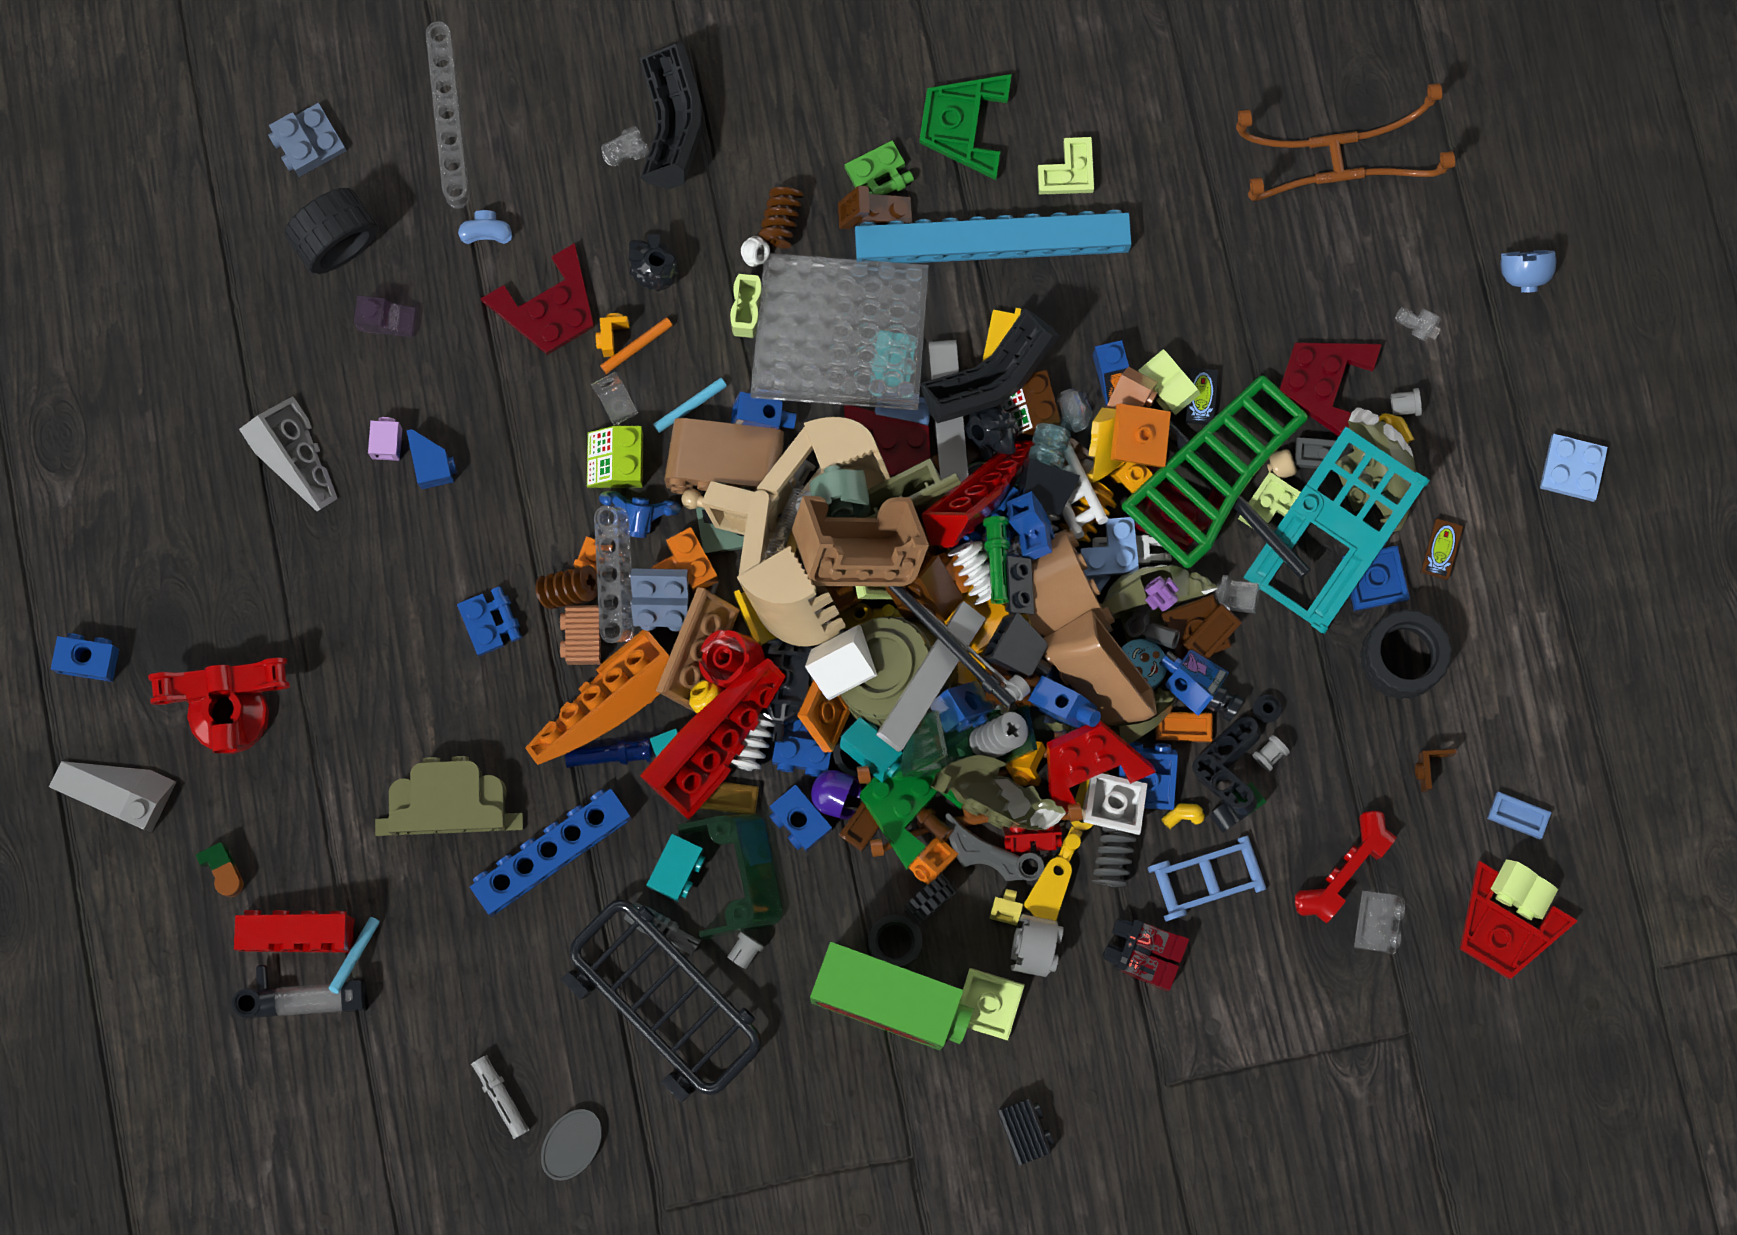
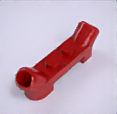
(1326, 901)

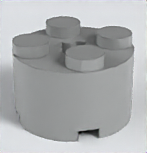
(1035, 946)

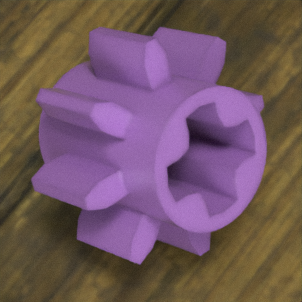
(1161, 593)

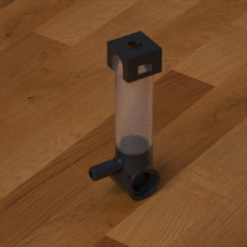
(298, 999)

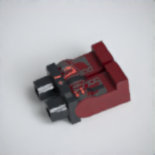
(1137, 950)

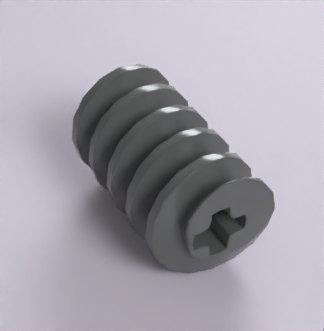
(1113, 858)

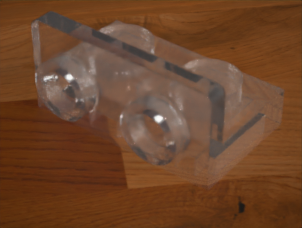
(1379, 922)

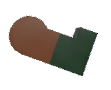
(226, 874)

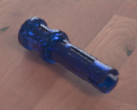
(622, 752)

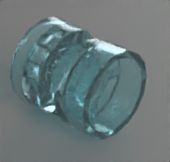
(1049, 444)

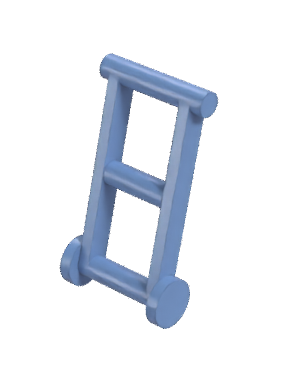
(1176, 911)

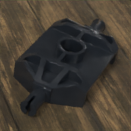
(793, 692)

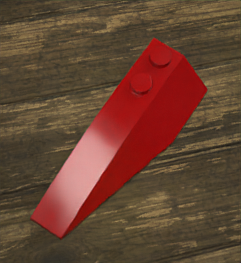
(975, 498)
(704, 748)

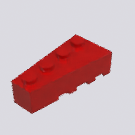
(294, 932)

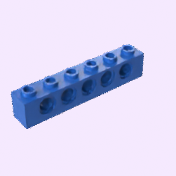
(567, 851)

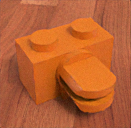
(689, 555)

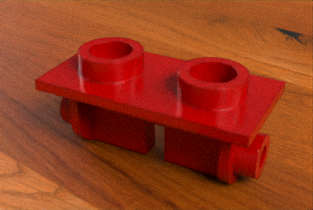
(1021, 838)

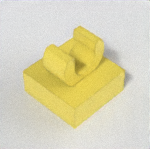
(1006, 909)

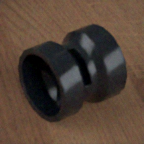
(1221, 698)

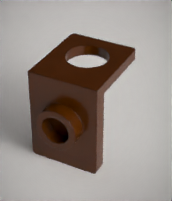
(1422, 769)

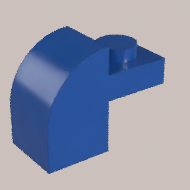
(1031, 524)

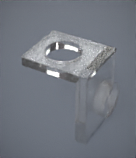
(615, 398)

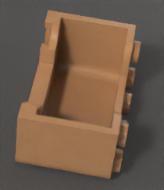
(860, 549)

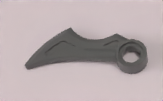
(978, 851)

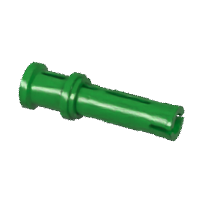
(997, 546)

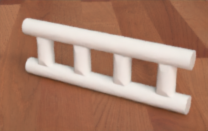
(1084, 489)

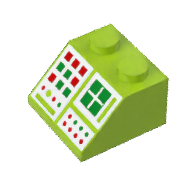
(615, 457)

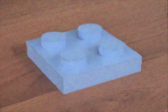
(1573, 467)

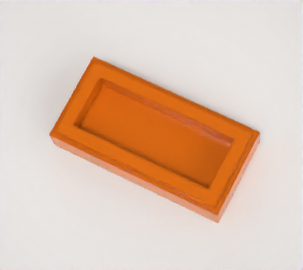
(1185, 727)

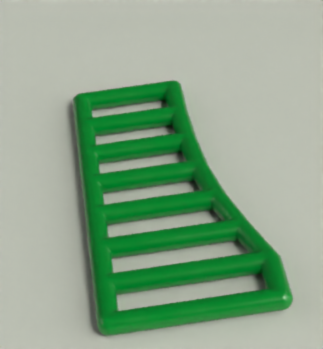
(1232, 493)

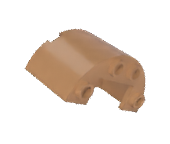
(1063, 588)

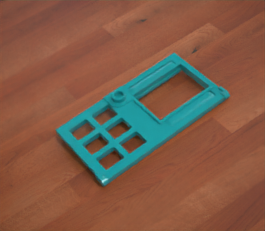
(1339, 523)

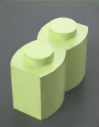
(746, 305)
(1173, 386)
(1524, 890)

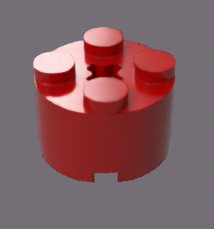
(729, 657)

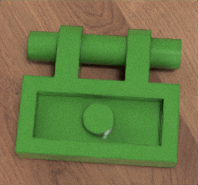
(876, 165)

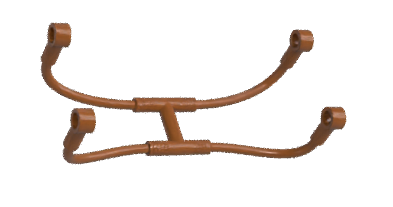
(1257, 193)
(968, 819)

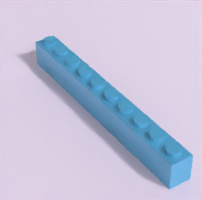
(994, 238)

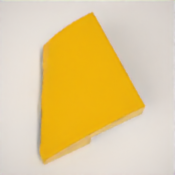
(1101, 445)

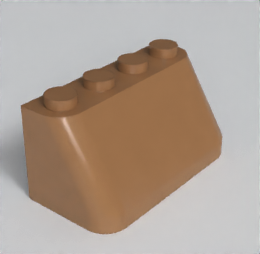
(1100, 671)

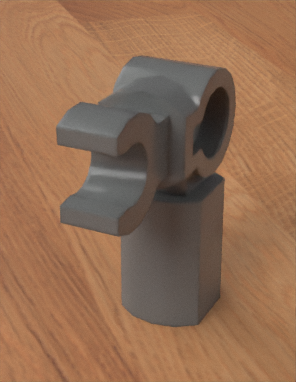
(1139, 628)

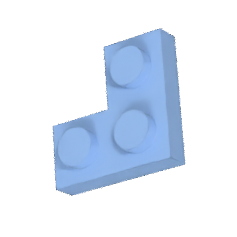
(1120, 553)

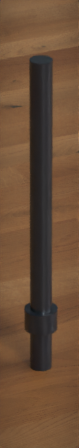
(990, 683)

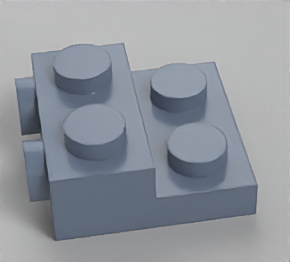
(306, 139)
(659, 598)

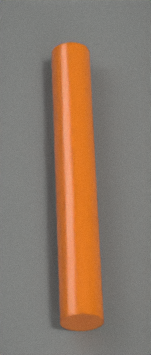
(636, 345)

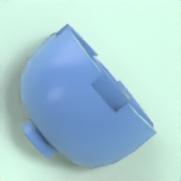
(1528, 268)

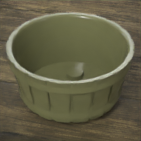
(897, 653)

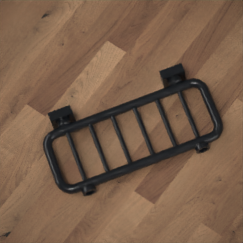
(579, 983)

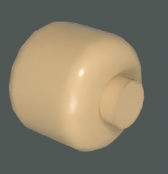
(1282, 464)

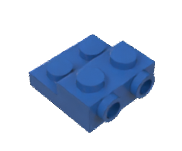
(800, 752)
(1162, 783)

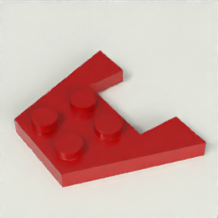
(1087, 754)
(1501, 937)

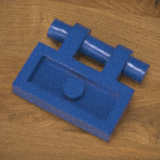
(481, 625)

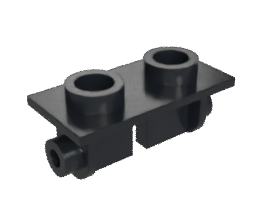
(1019, 586)

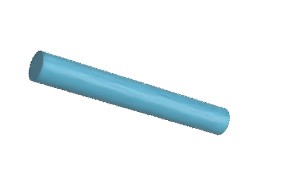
(690, 405)
(354, 955)

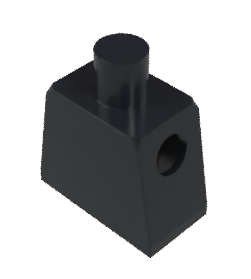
(1048, 484)
(1017, 649)

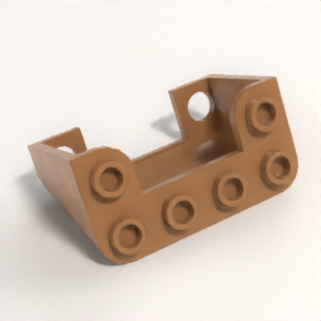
(721, 454)

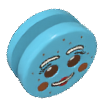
(1146, 658)

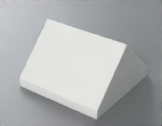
(841, 663)
(1115, 803)

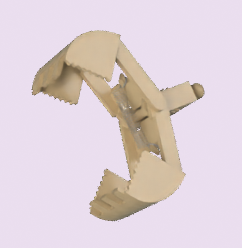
(767, 569)

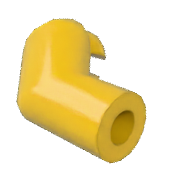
(1399, 424)
(1184, 811)

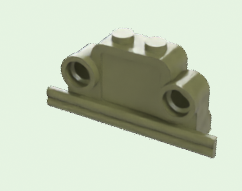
(919, 483)
(447, 800)

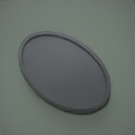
(571, 1144)

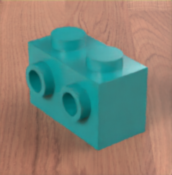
(676, 868)

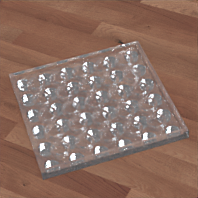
(840, 331)

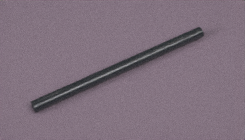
(1250, 514)

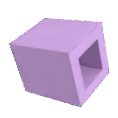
(385, 439)

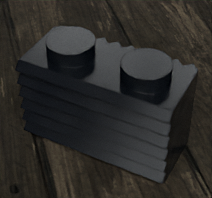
(1025, 1131)

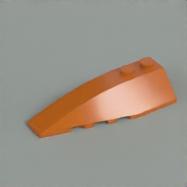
(620, 690)

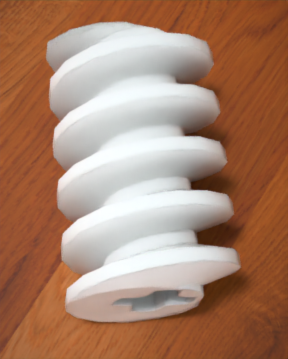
(975, 567)
(752, 744)

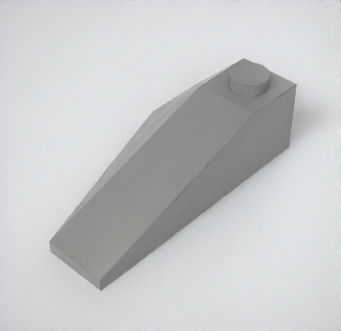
(285, 445)
(122, 792)

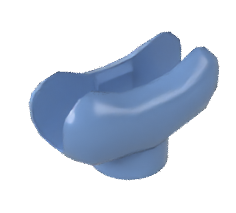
(485, 228)

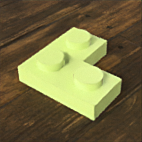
(1074, 175)
(1272, 497)

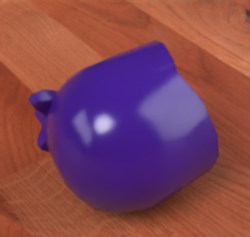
(831, 792)

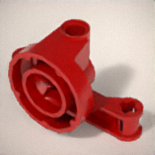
(205, 687)

